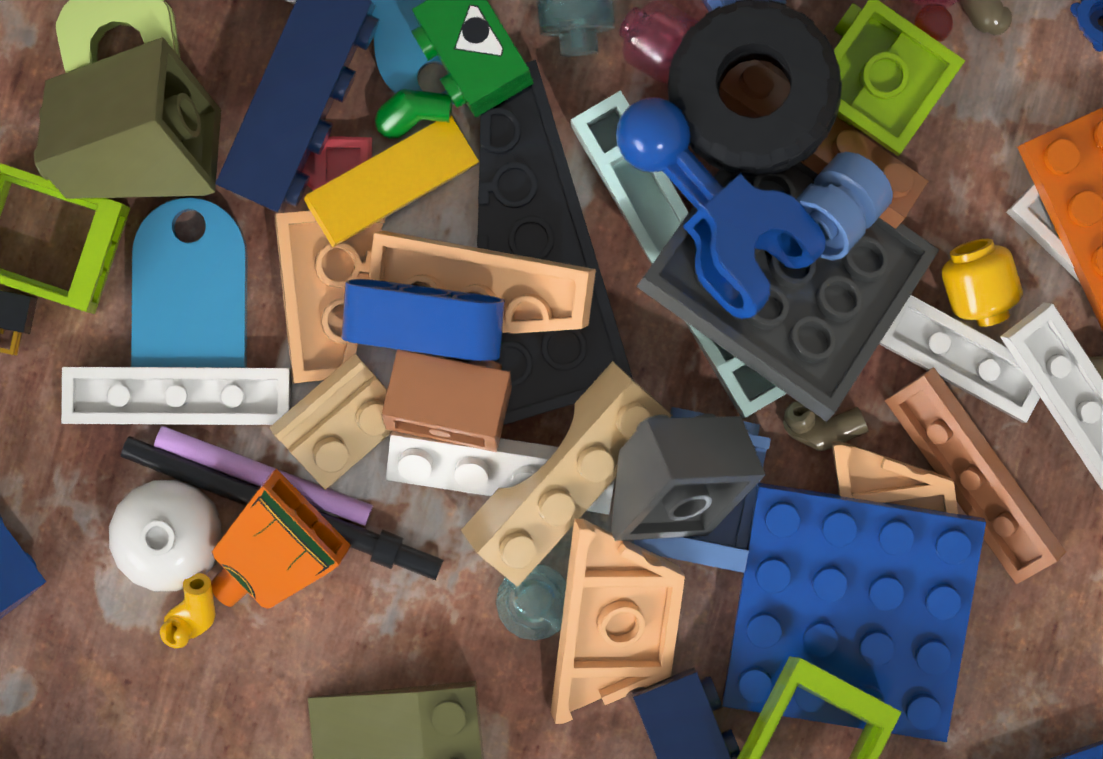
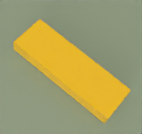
(390, 180)

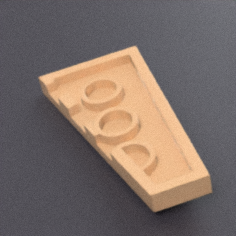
(535, 291)

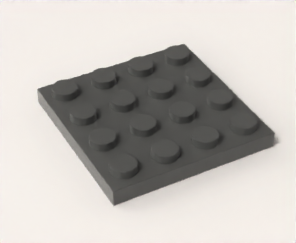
(818, 317)

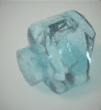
(575, 23)
(535, 606)

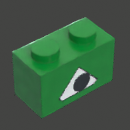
(473, 49)

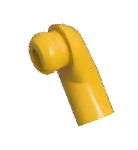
(191, 615)

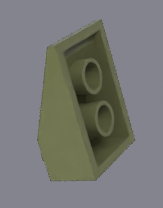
(398, 723)

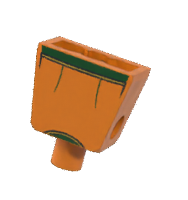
(275, 547)

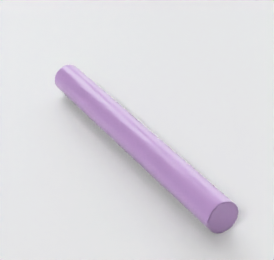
(257, 473)

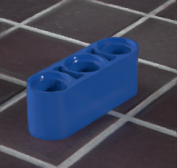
(423, 319)

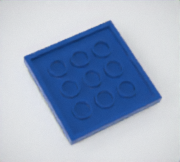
(860, 594)

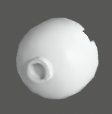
(164, 534)

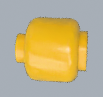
(982, 282)

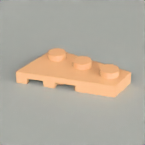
(315, 291)

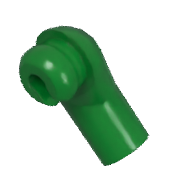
(408, 108)

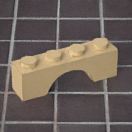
(530, 518)

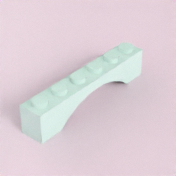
(654, 215)

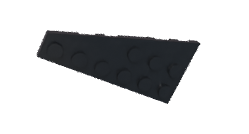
(534, 212)

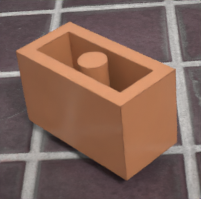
(447, 399)

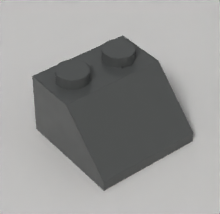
(682, 476)

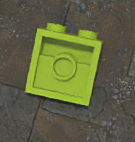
(889, 73)

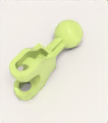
(86, 21)

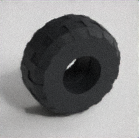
(763, 33)

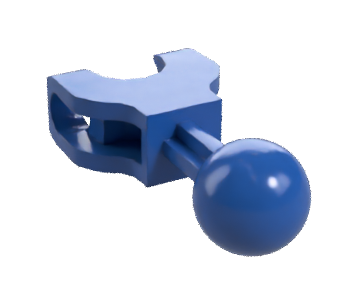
(728, 219)

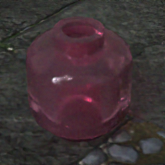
(653, 37)

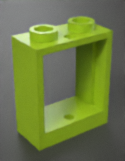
(96, 254)
(877, 715)

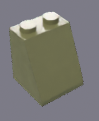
(129, 128)

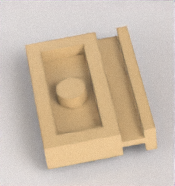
(335, 422)

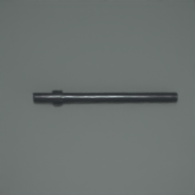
(384, 548)

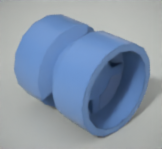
(846, 201)

